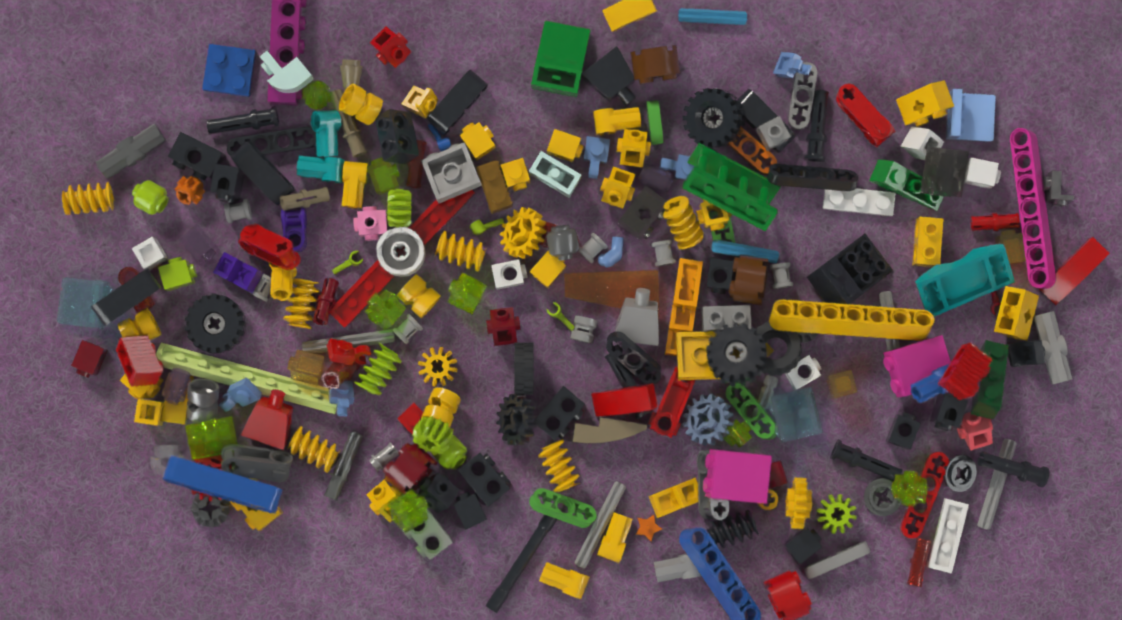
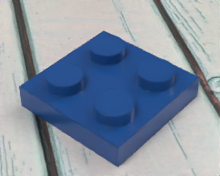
(229, 70)

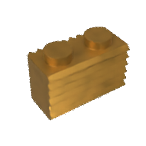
(494, 186)

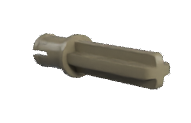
(349, 127)

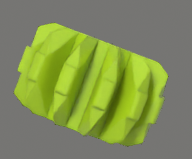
(399, 208)
(433, 435)
(843, 518)

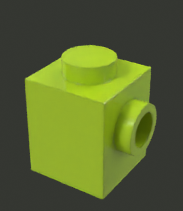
(177, 274)

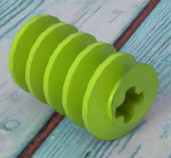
(378, 370)

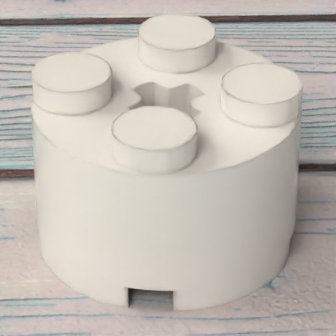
(395, 239)

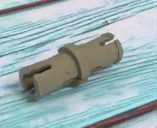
(319, 196)

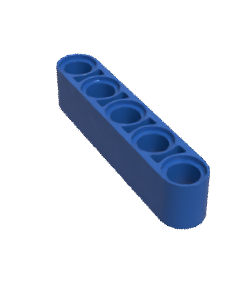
(222, 484)
(710, 573)

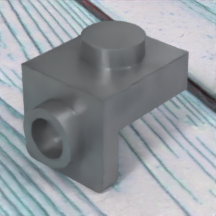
(1052, 186)

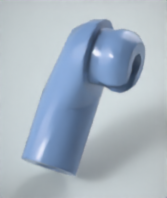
(613, 255)

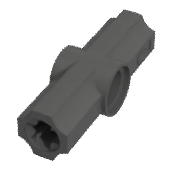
(130, 151)

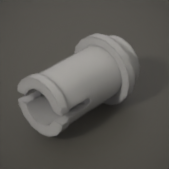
(382, 458)

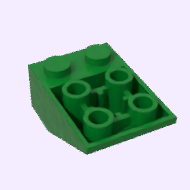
(560, 59)

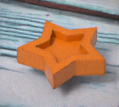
(648, 527)

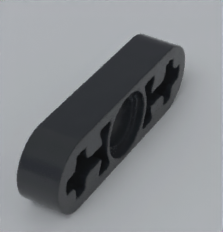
(632, 348)

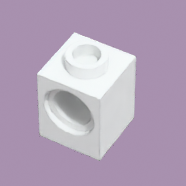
(982, 173)
(150, 253)
(498, 270)
(814, 367)

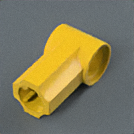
(615, 120)
(354, 181)
(281, 282)
(614, 541)
(568, 581)

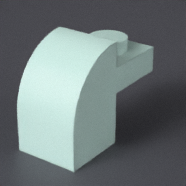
(287, 79)

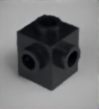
(438, 492)

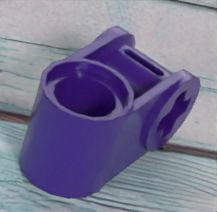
(295, 224)

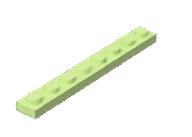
(230, 373)

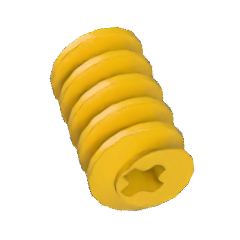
(88, 199)
(683, 222)
(460, 251)
(301, 303)
(314, 449)
(558, 466)

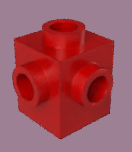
(390, 47)

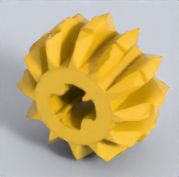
(429, 367)

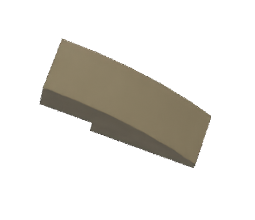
(607, 431)

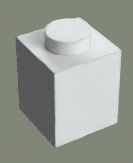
(918, 140)

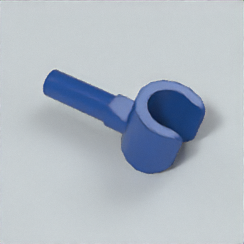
(444, 143)

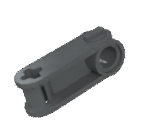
(257, 462)
(706, 502)

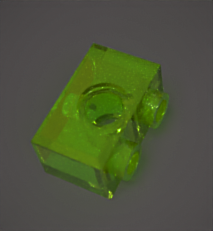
(210, 437)

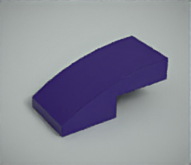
(238, 272)

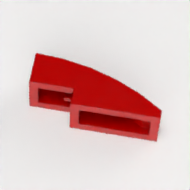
(1076, 269)
(624, 400)

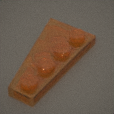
(611, 287)

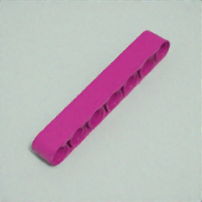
(1025, 199)

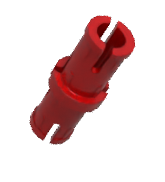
(995, 222)

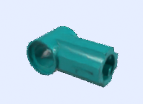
(326, 125)
(321, 168)

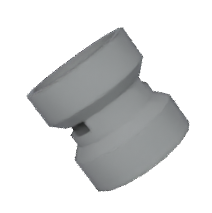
(584, 324)

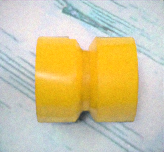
(362, 105)
(418, 296)
(141, 325)
(442, 405)

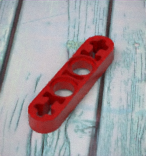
(930, 497)

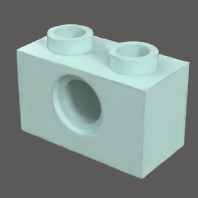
(555, 174)

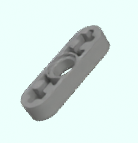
(793, 111)
(832, 562)

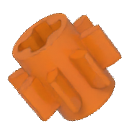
(189, 190)

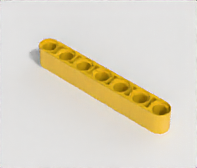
(851, 320)

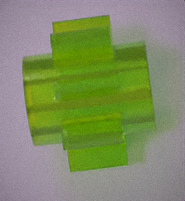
(317, 95)
(738, 434)

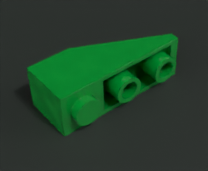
(903, 182)

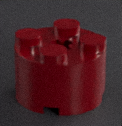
(409, 468)

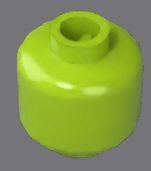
(150, 197)
(454, 456)

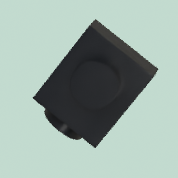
(1026, 353)

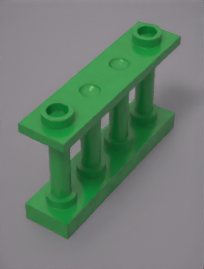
(731, 187)

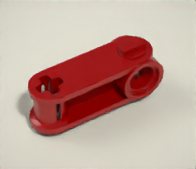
(864, 115)
(269, 246)
(672, 405)

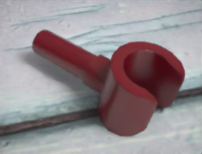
(995, 301)

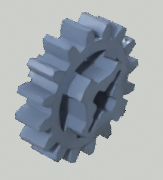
(718, 419)

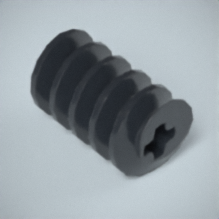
(733, 529)

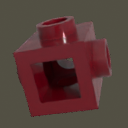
(503, 326)

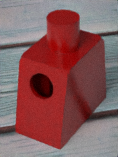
(270, 421)

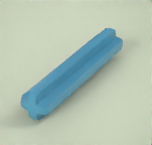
(712, 16)
(739, 249)

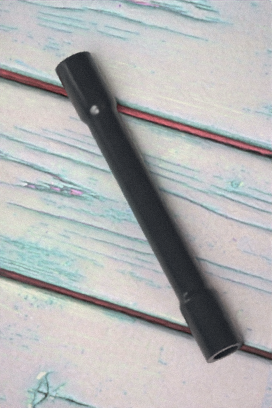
(502, 592)

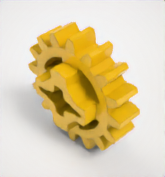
(522, 232)
(798, 503)

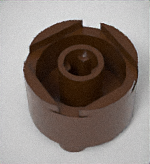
(655, 63)
(749, 280)

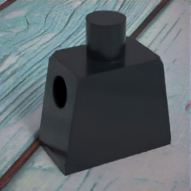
(611, 77)

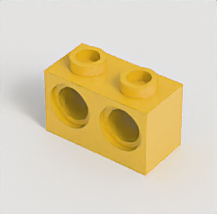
(927, 241)

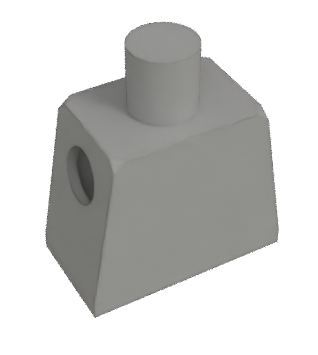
(639, 318)

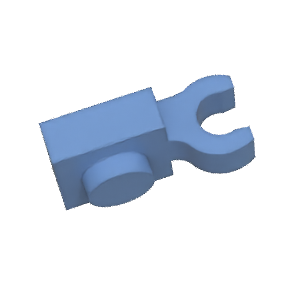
(789, 64)
(596, 152)
(680, 166)
(241, 392)
(342, 397)

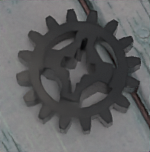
(516, 417)

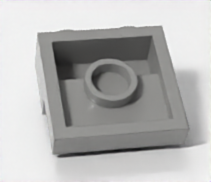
(451, 172)

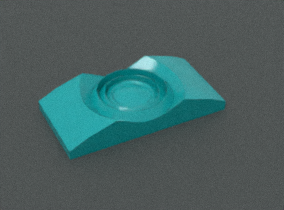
(964, 280)

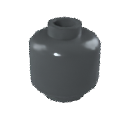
(562, 242)

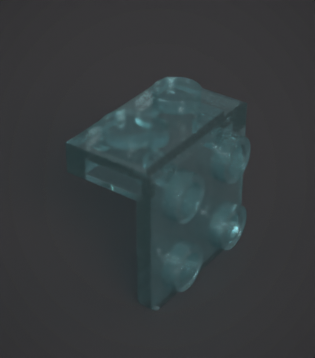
(76, 302)
(795, 415)

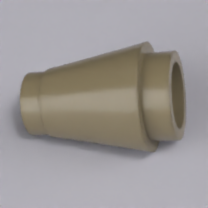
(350, 72)

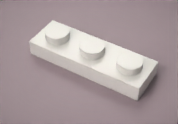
(860, 201)
(948, 535)

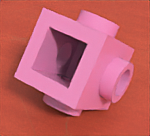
(377, 229)

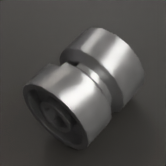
(202, 400)

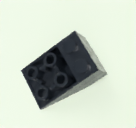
(850, 272)

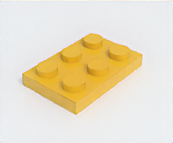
(692, 356)

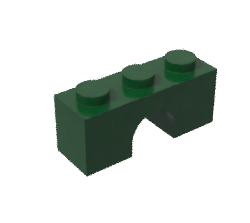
(989, 396)

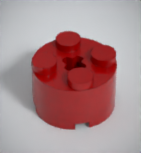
(787, 596)

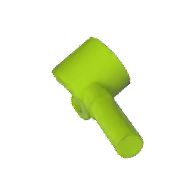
(478, 228)
(347, 263)
(561, 317)

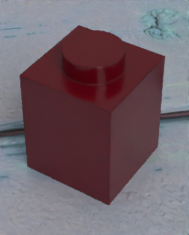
(88, 359)

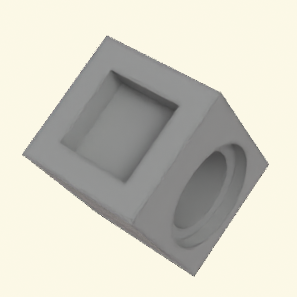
(773, 133)

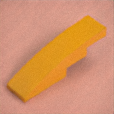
(684, 301)

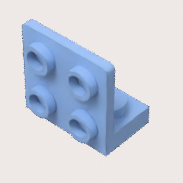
(971, 117)

